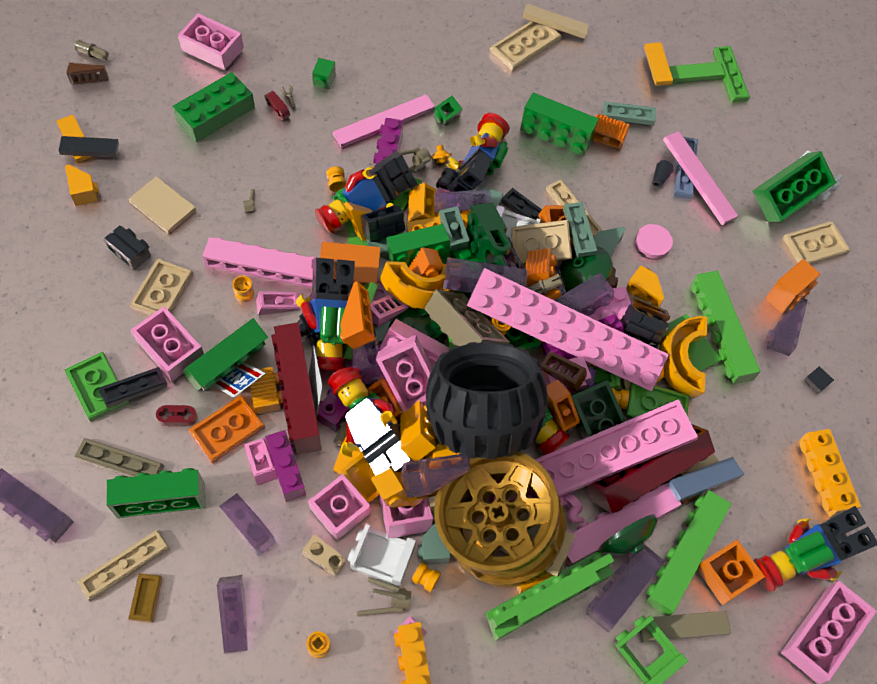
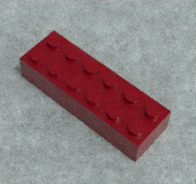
(295, 389)
(630, 484)

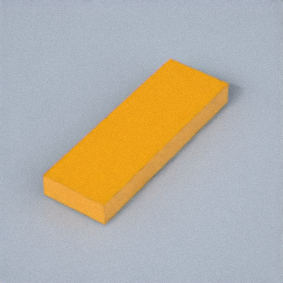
(658, 64)
(70, 127)

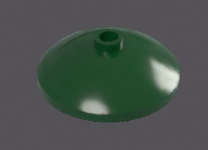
(580, 269)
(631, 537)

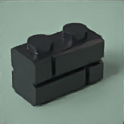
(383, 223)
(127, 247)
(644, 325)

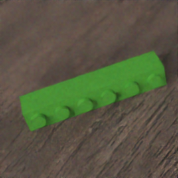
(725, 327)
(688, 552)

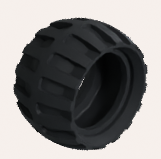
(486, 399)

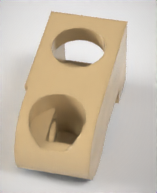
(323, 555)

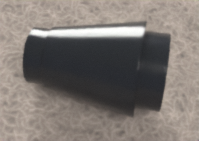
(662, 172)

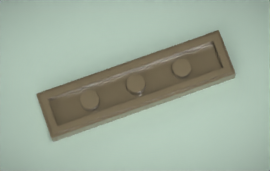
(116, 459)
(690, 626)

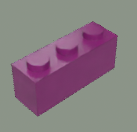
(285, 465)

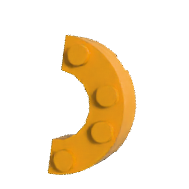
(408, 286)
(678, 367)
(391, 486)

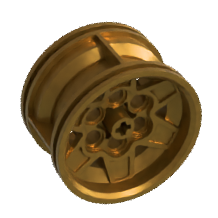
(527, 558)

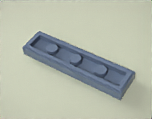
(683, 185)
(705, 479)

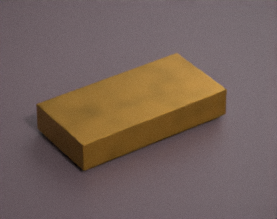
(145, 598)

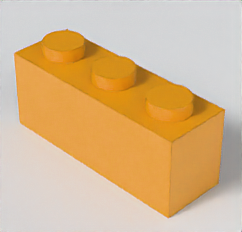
(416, 432)

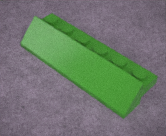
(549, 594)

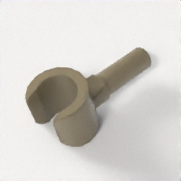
(289, 95)
(249, 204)

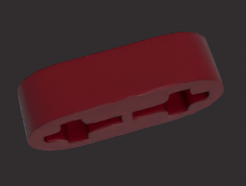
(277, 105)
(177, 415)

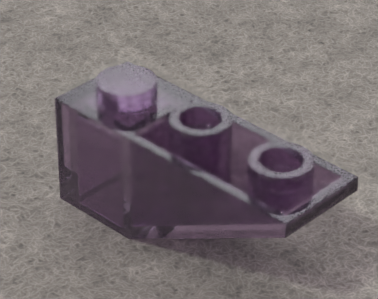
(462, 199)

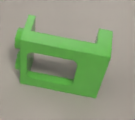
(664, 665)

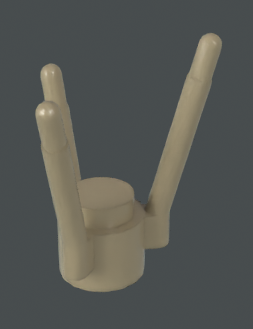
(419, 158)
(400, 598)

